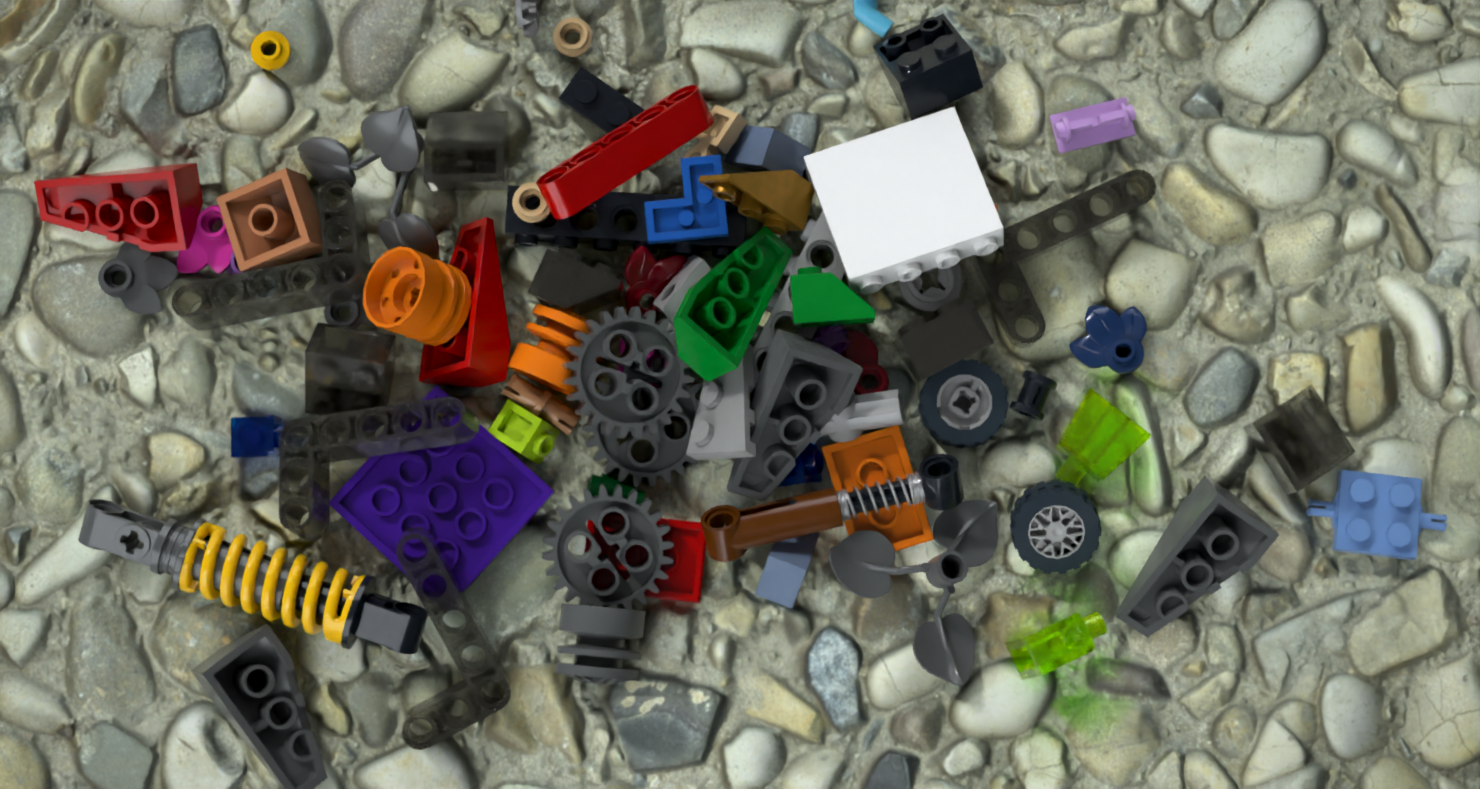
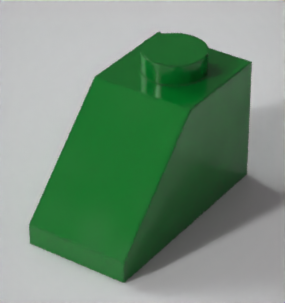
(825, 301)

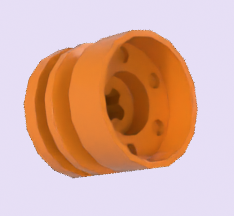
(417, 296)
(545, 360)

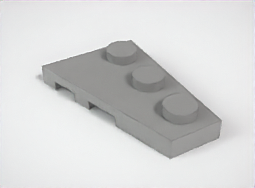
(724, 415)

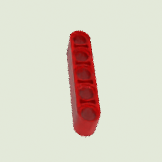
(625, 152)

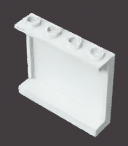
(905, 201)

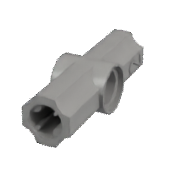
(866, 413)

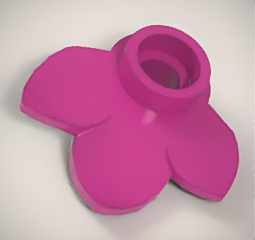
(207, 246)

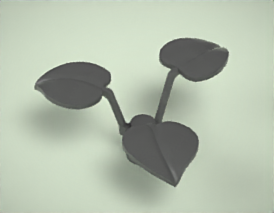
(400, 145)
(970, 536)

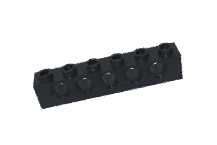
(606, 235)

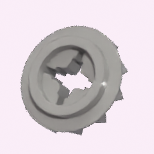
(528, 16)
(930, 300)

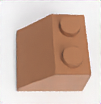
(272, 221)

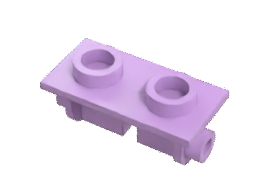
(1093, 125)

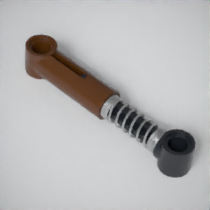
(734, 530)

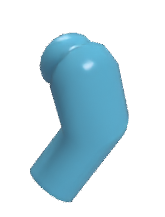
(867, 13)

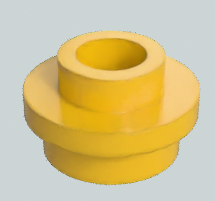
(273, 61)

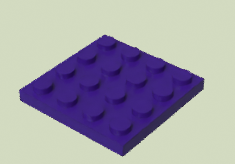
(463, 494)

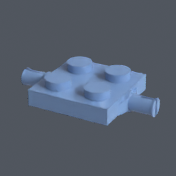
(1376, 514)

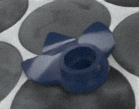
(1109, 333)

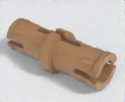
(541, 403)

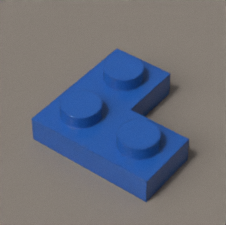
(694, 216)

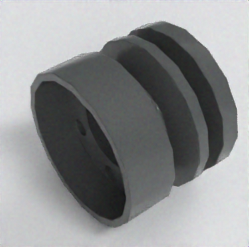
(600, 643)

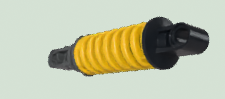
(206, 561)

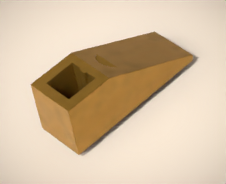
(772, 197)

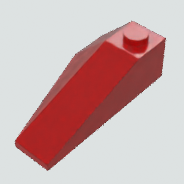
(137, 206)
(482, 346)

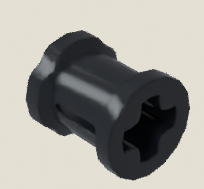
(1033, 395)

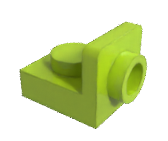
(524, 432)

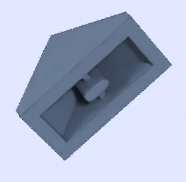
(767, 150)
(786, 569)

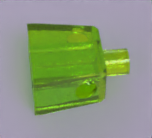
(1097, 439)
(1045, 648)

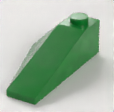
(728, 305)

